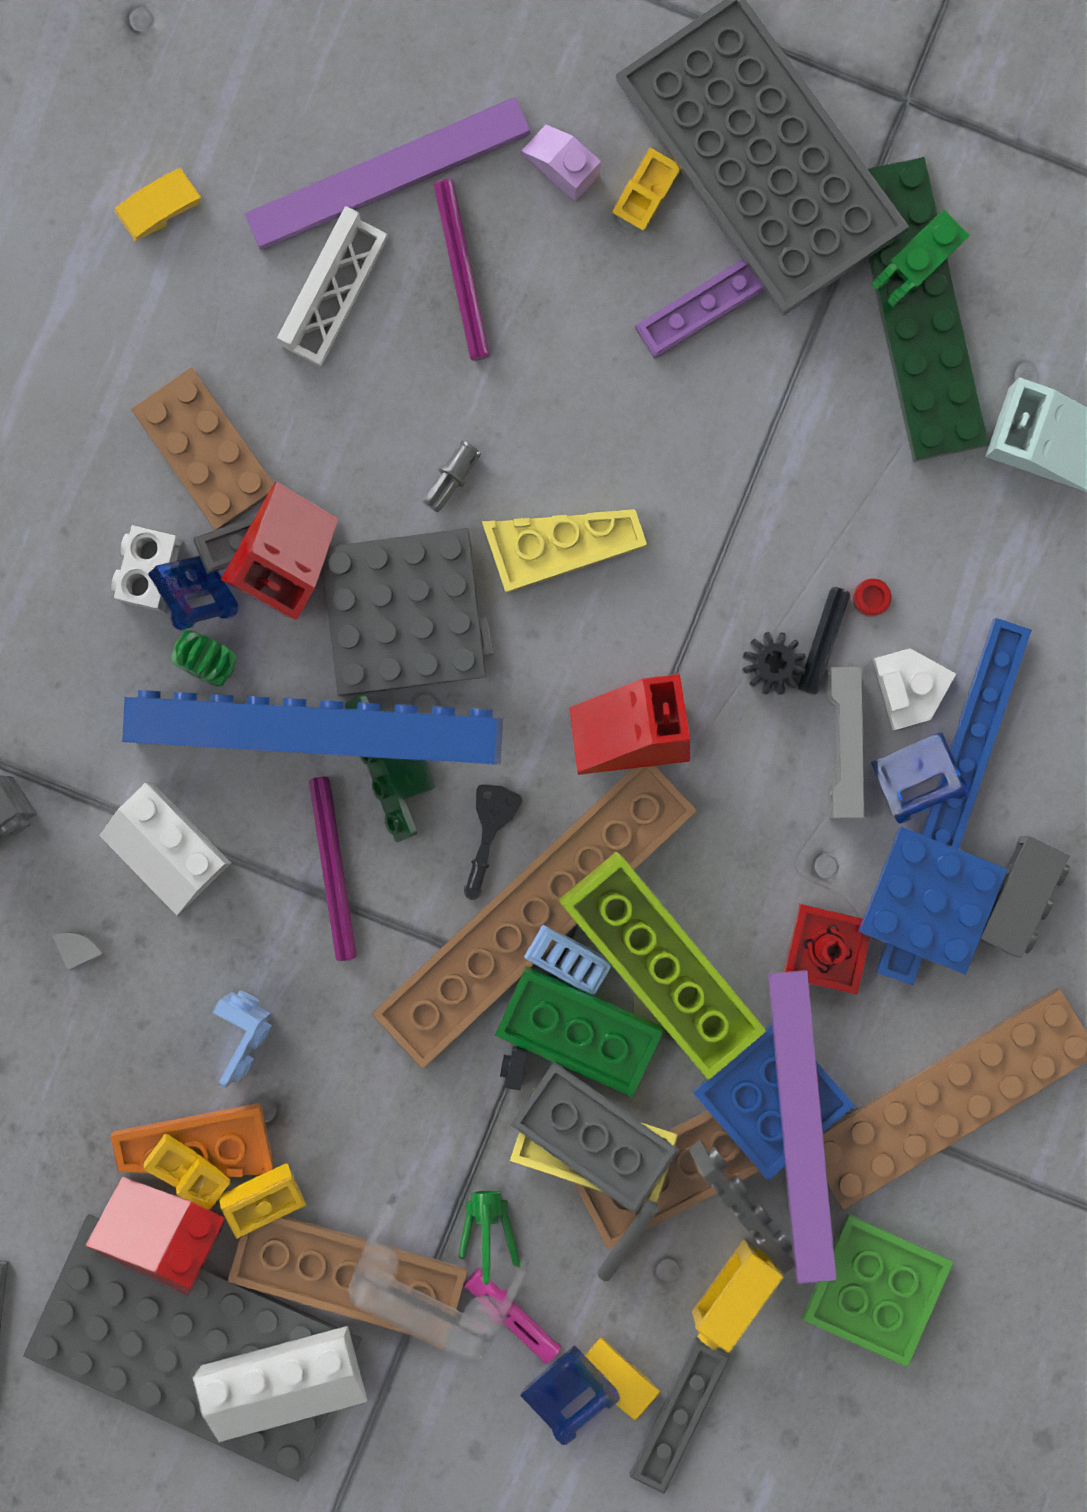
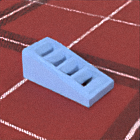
(589, 970)

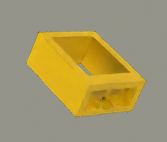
(735, 1296)

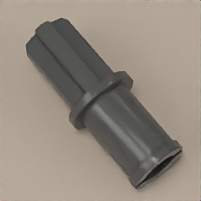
(451, 476)

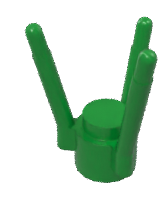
(486, 1208)

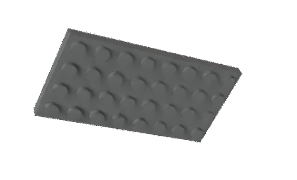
(761, 153)
(150, 1340)

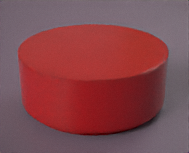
(872, 597)

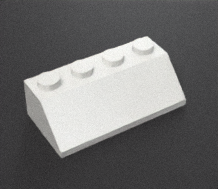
(280, 1384)

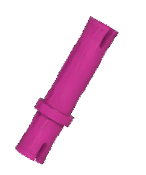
(516, 1319)

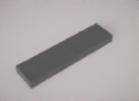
(679, 1415)

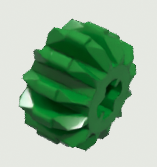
(203, 658)

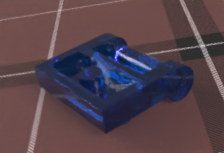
(186, 581)
(916, 765)
(561, 1385)

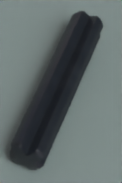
(824, 640)

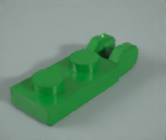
(923, 255)

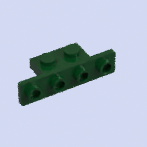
(393, 783)

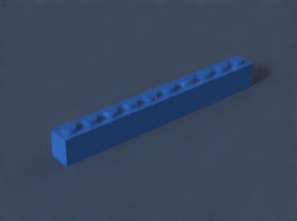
(312, 729)

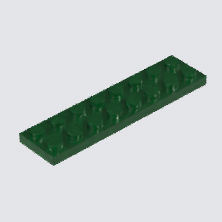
(926, 331)

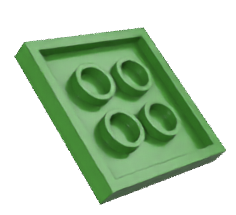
(880, 1290)

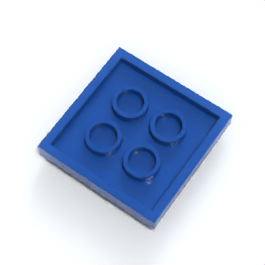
(932, 900)
(747, 1103)

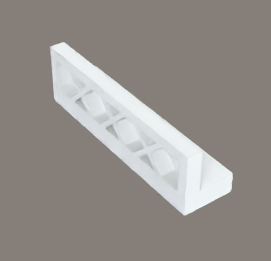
(320, 280)

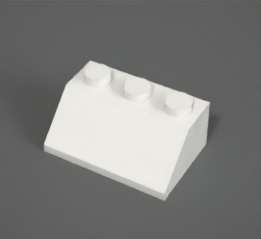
(164, 847)

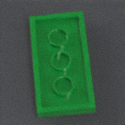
(579, 1031)

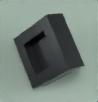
(513, 1068)

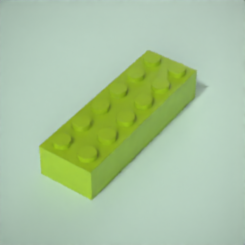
(662, 965)

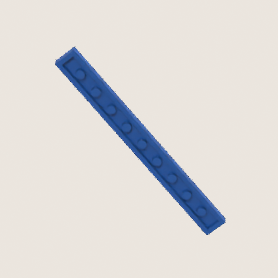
(971, 753)

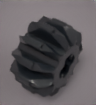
(785, 658)

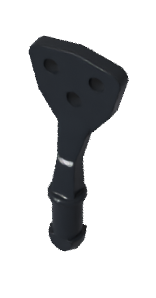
(490, 826)

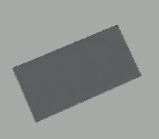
(595, 1138)

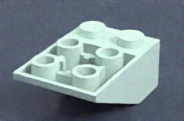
(1042, 434)

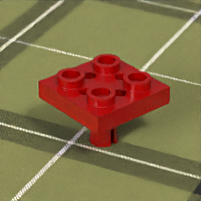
(842, 972)

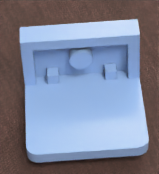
(243, 1012)

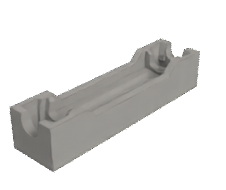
(845, 695)

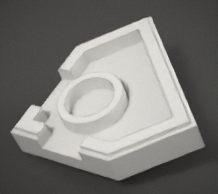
(911, 686)

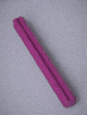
(461, 269)
(332, 868)

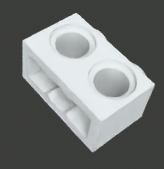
(136, 567)

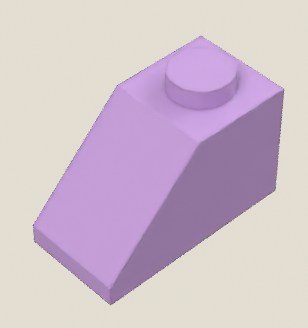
(563, 161)

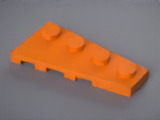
(229, 1139)

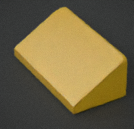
(261, 1200)

